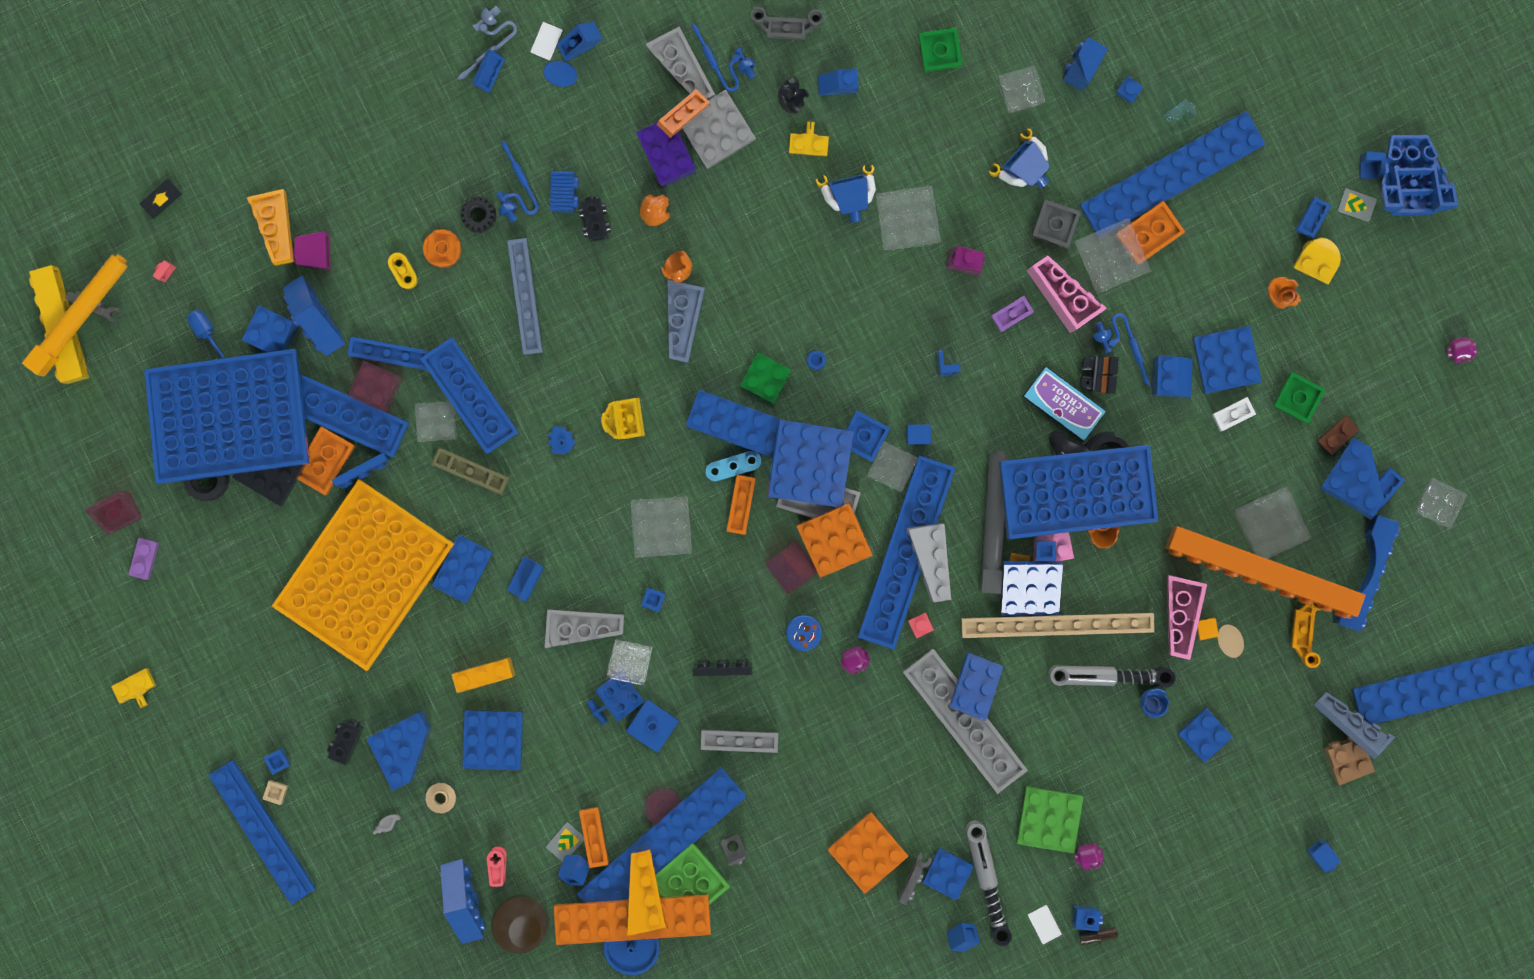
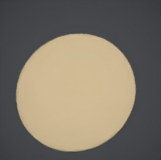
(1230, 641)

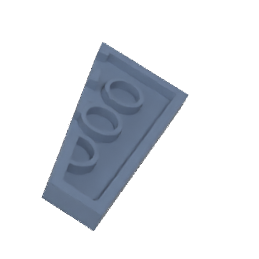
(683, 315)
(1352, 724)

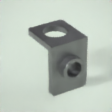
(737, 857)

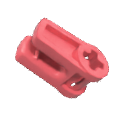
(497, 868)

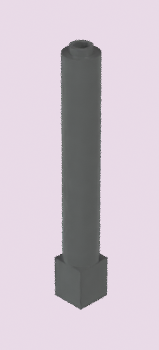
(994, 528)

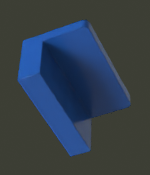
(944, 370)
(525, 578)

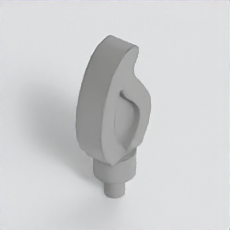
(387, 823)

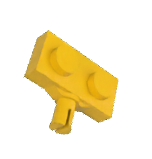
(808, 143)
(134, 687)

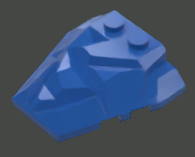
(1414, 179)

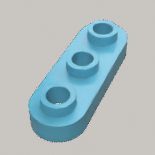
(724, 466)

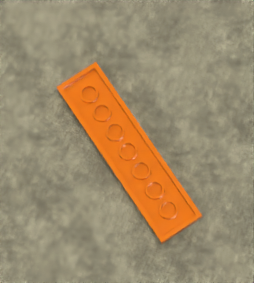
(609, 920)

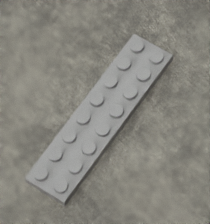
(976, 737)

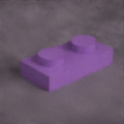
(1012, 314)
(143, 558)

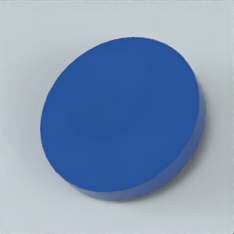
(632, 956)

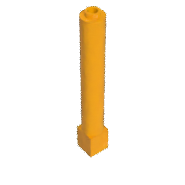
(44, 357)

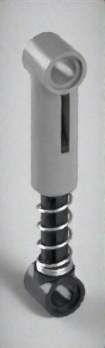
(1109, 676)
(988, 881)

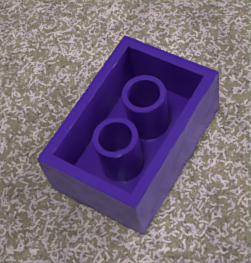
(666, 155)

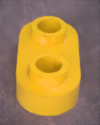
(402, 271)

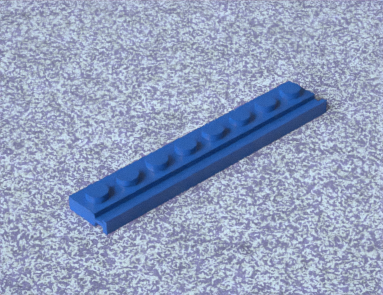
(262, 831)

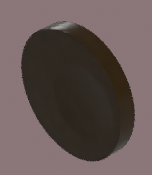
(519, 924)

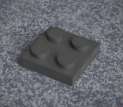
(1056, 224)

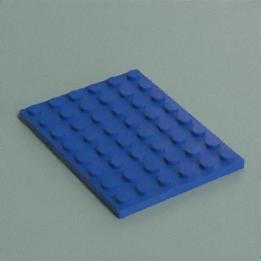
(226, 416)

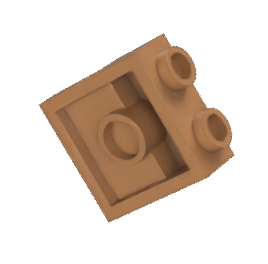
(1347, 761)

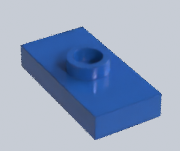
(488, 70)
(1313, 218)
(1390, 482)

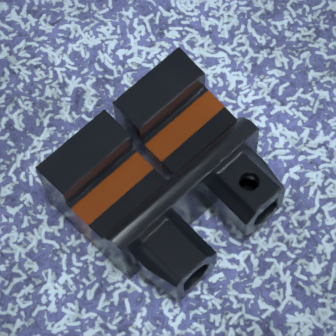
(1100, 366)

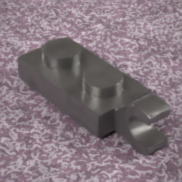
(99, 309)
(915, 876)

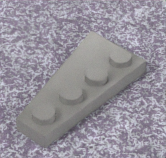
(931, 552)

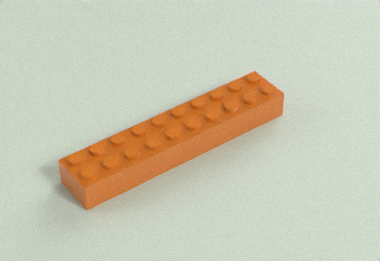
(1264, 571)

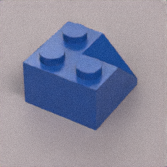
(1086, 61)
(269, 331)

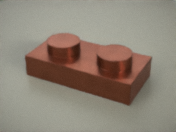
(1337, 435)

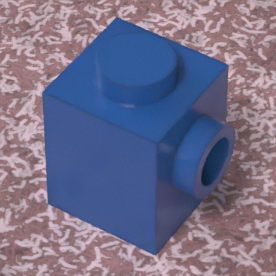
(1087, 918)

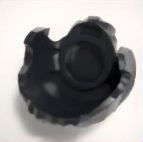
(791, 97)

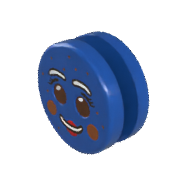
(803, 632)

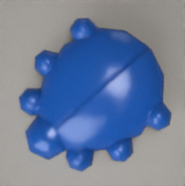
(561, 440)

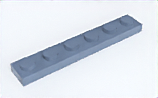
(525, 296)

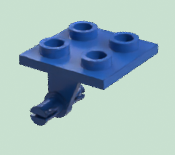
(618, 697)

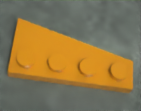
(273, 221)
(645, 904)

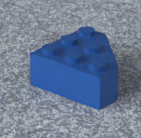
(312, 316)
(1356, 480)
(401, 748)
(461, 902)

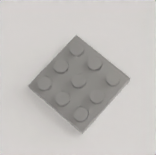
(718, 130)

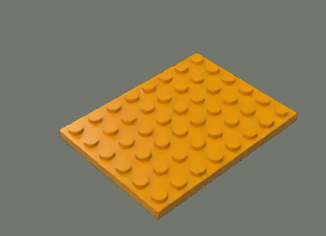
(363, 575)

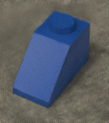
(579, 40)
(838, 82)

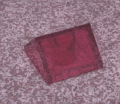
(115, 512)
(791, 567)

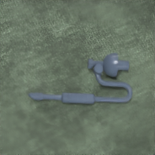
(488, 18)

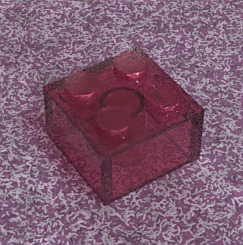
(375, 386)

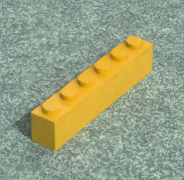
(53, 305)

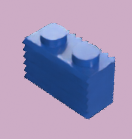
(563, 192)

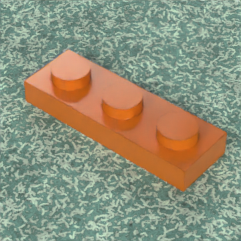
(683, 113)
(741, 504)
(594, 837)

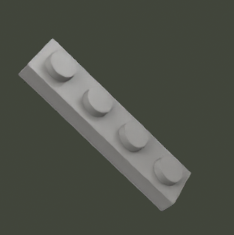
(739, 741)

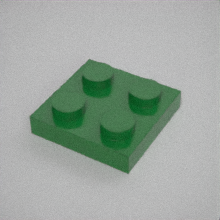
(940, 50)
(765, 378)
(1299, 397)

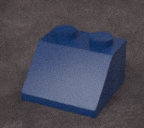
(1172, 376)

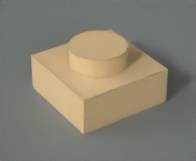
(275, 792)

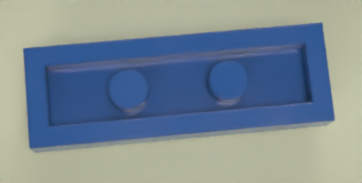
(361, 471)

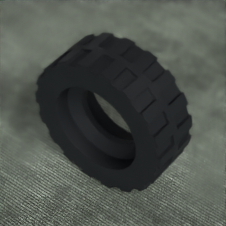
(214, 493)

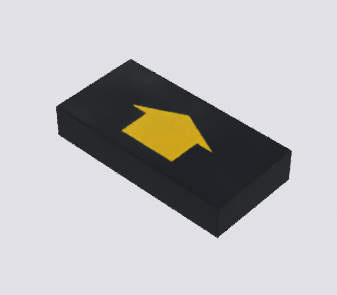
(160, 198)

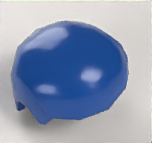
(1154, 702)

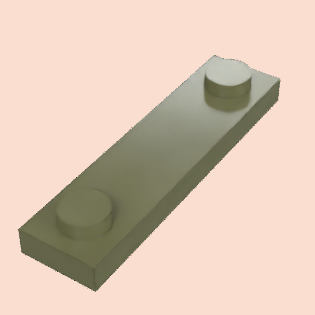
(470, 471)

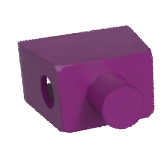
(313, 251)
(966, 260)

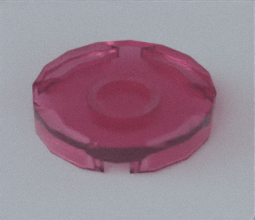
(660, 803)

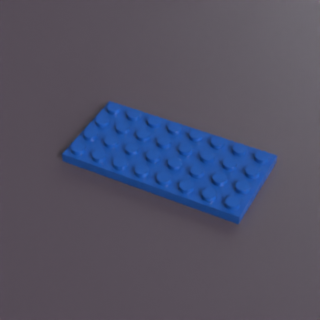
(1078, 491)

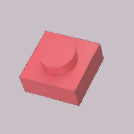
(163, 271)
(920, 625)

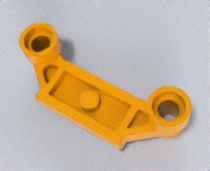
(1303, 634)

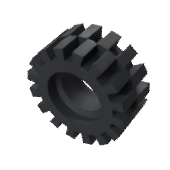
(483, 225)

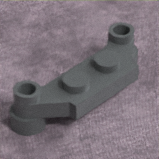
(786, 27)

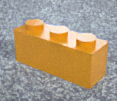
(483, 674)

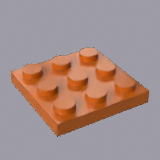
(834, 540)
(867, 852)

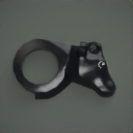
(1064, 445)

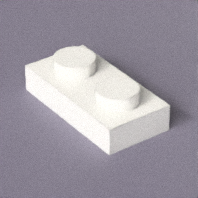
(1233, 414)

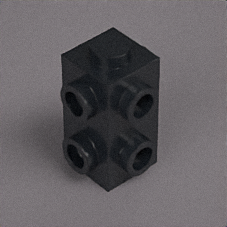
(593, 214)
(345, 742)

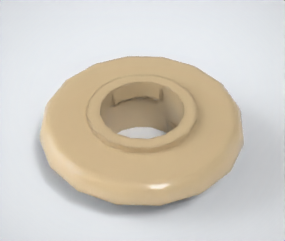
(444, 789)

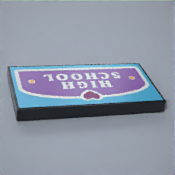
(1064, 404)

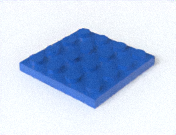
(809, 463)

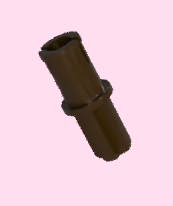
(1098, 936)

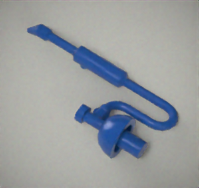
(745, 65)
(508, 207)
(1104, 335)

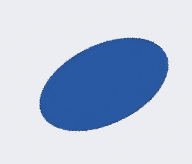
(560, 73)

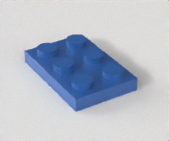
(462, 569)
(976, 686)

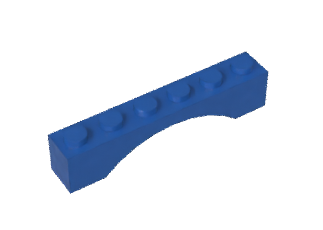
(1380, 537)

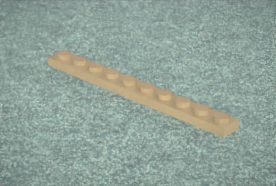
(1057, 625)

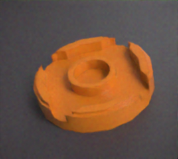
(442, 248)

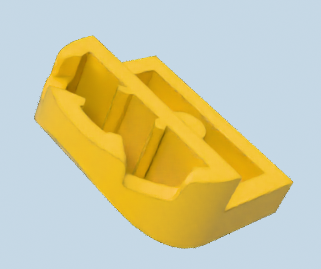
(1319, 259)
(623, 419)

